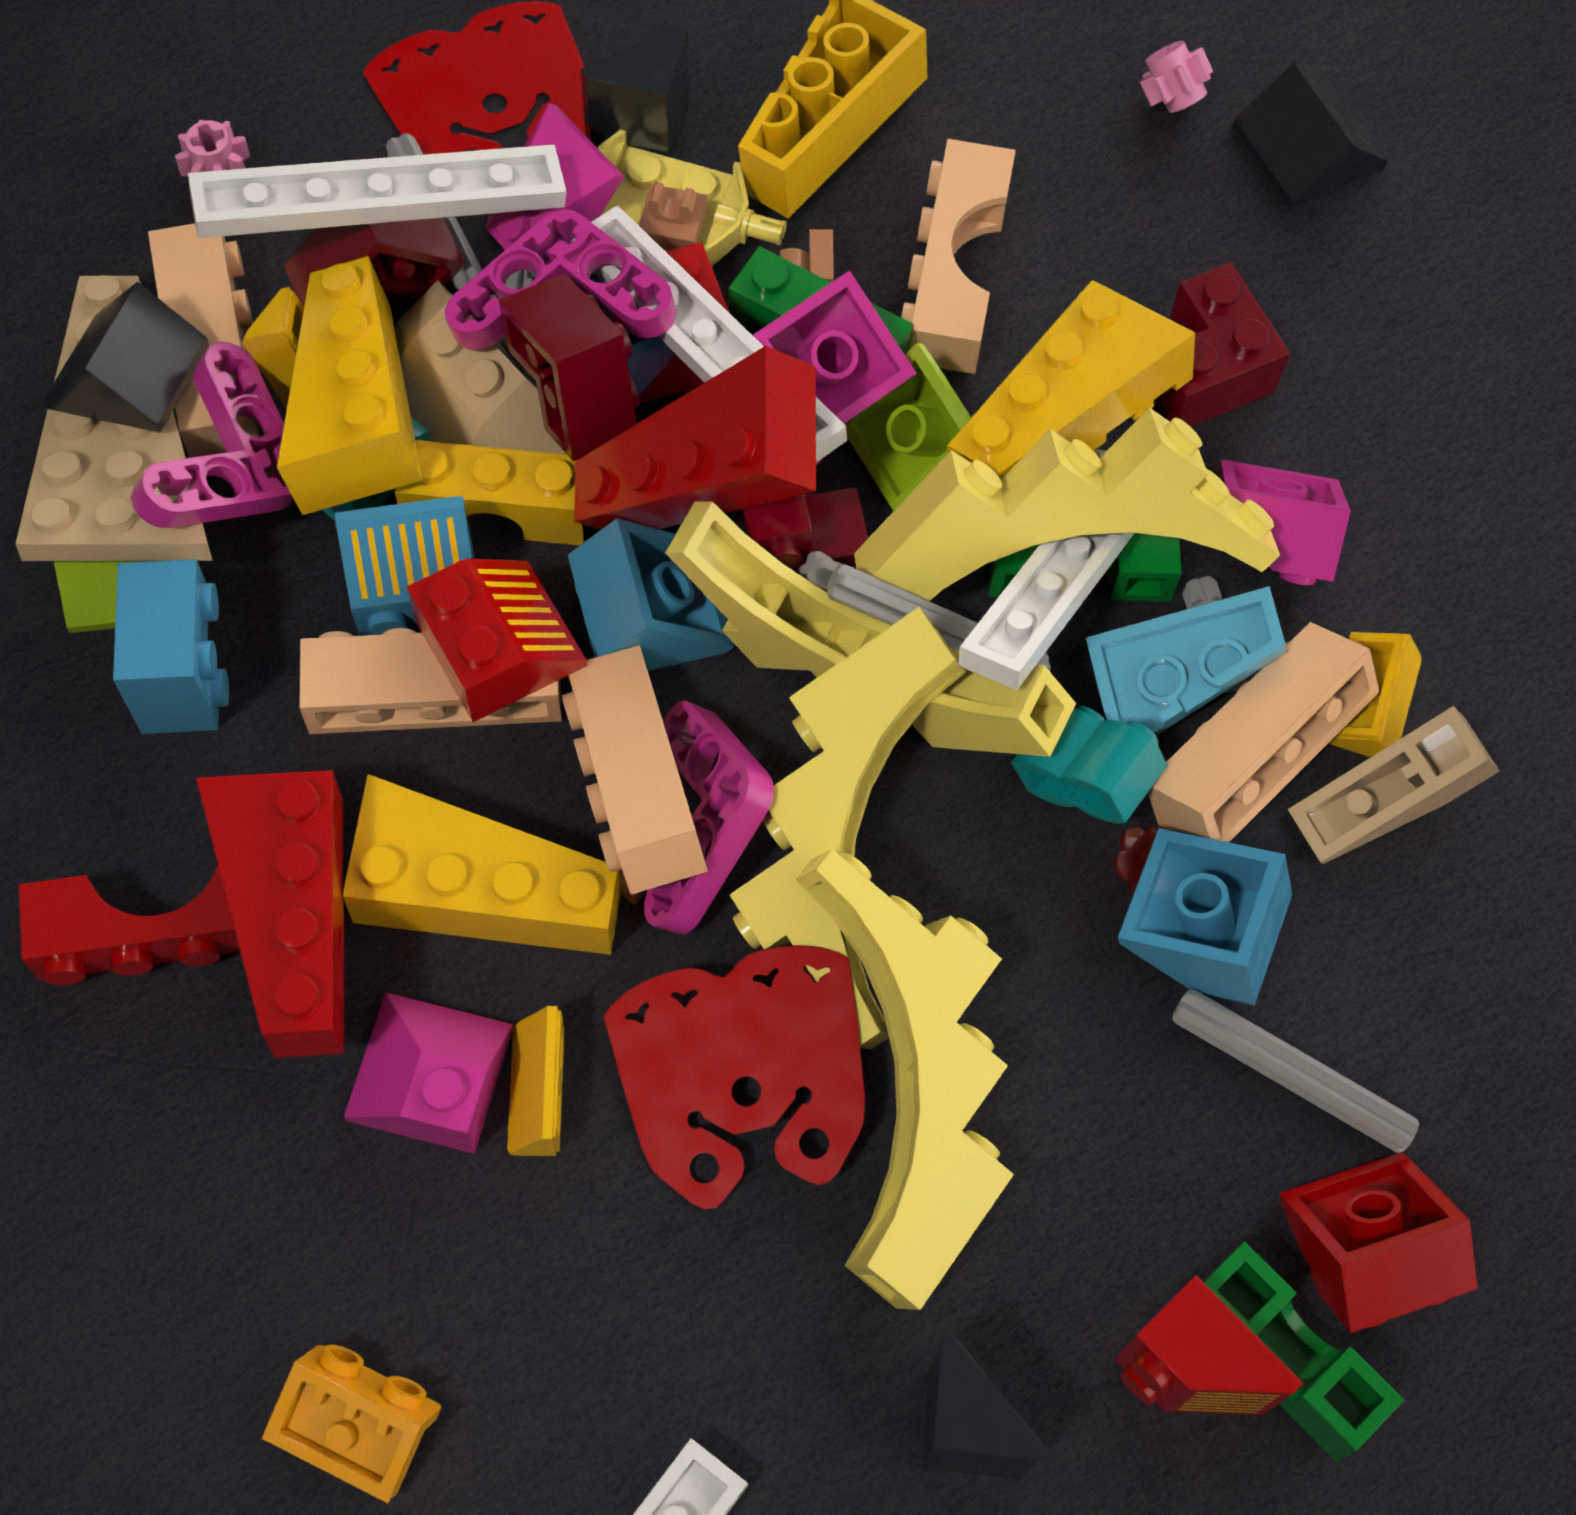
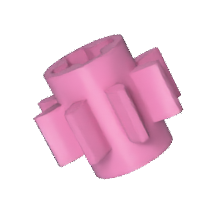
(1176, 76)
(211, 148)

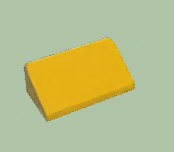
(274, 340)
(1384, 717)
(536, 1084)

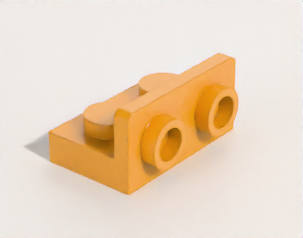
(351, 1419)

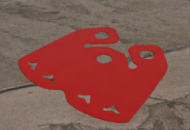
(473, 63)
(733, 1030)

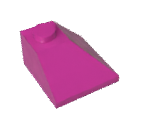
(586, 174)
(845, 342)
(1306, 514)
(429, 1073)

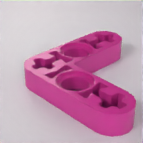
(577, 261)
(242, 464)
(730, 811)

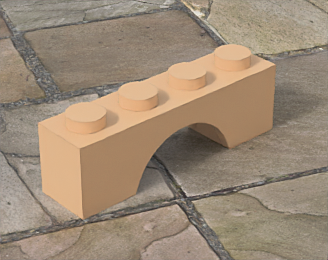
(969, 202)

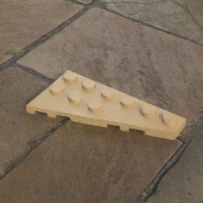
(87, 472)

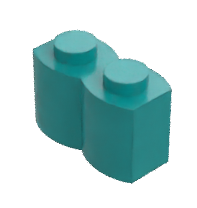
(1096, 766)

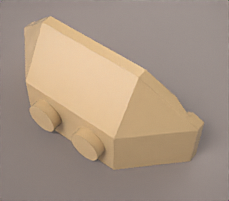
(466, 392)

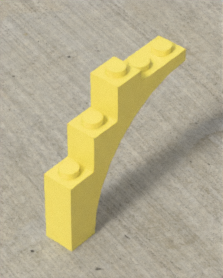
(1062, 490)
(795, 626)
(857, 719)
(937, 1174)

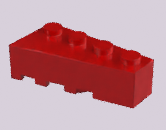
(726, 442)
(284, 887)

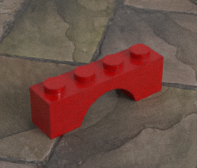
(76, 933)

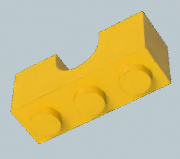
(511, 483)

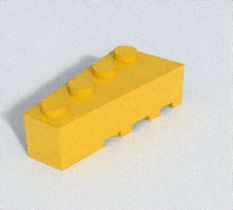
(832, 99)
(1080, 379)
(348, 398)
(472, 877)

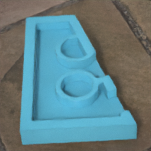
(1184, 659)

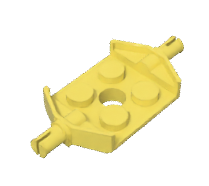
(728, 211)

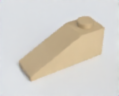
(1394, 786)

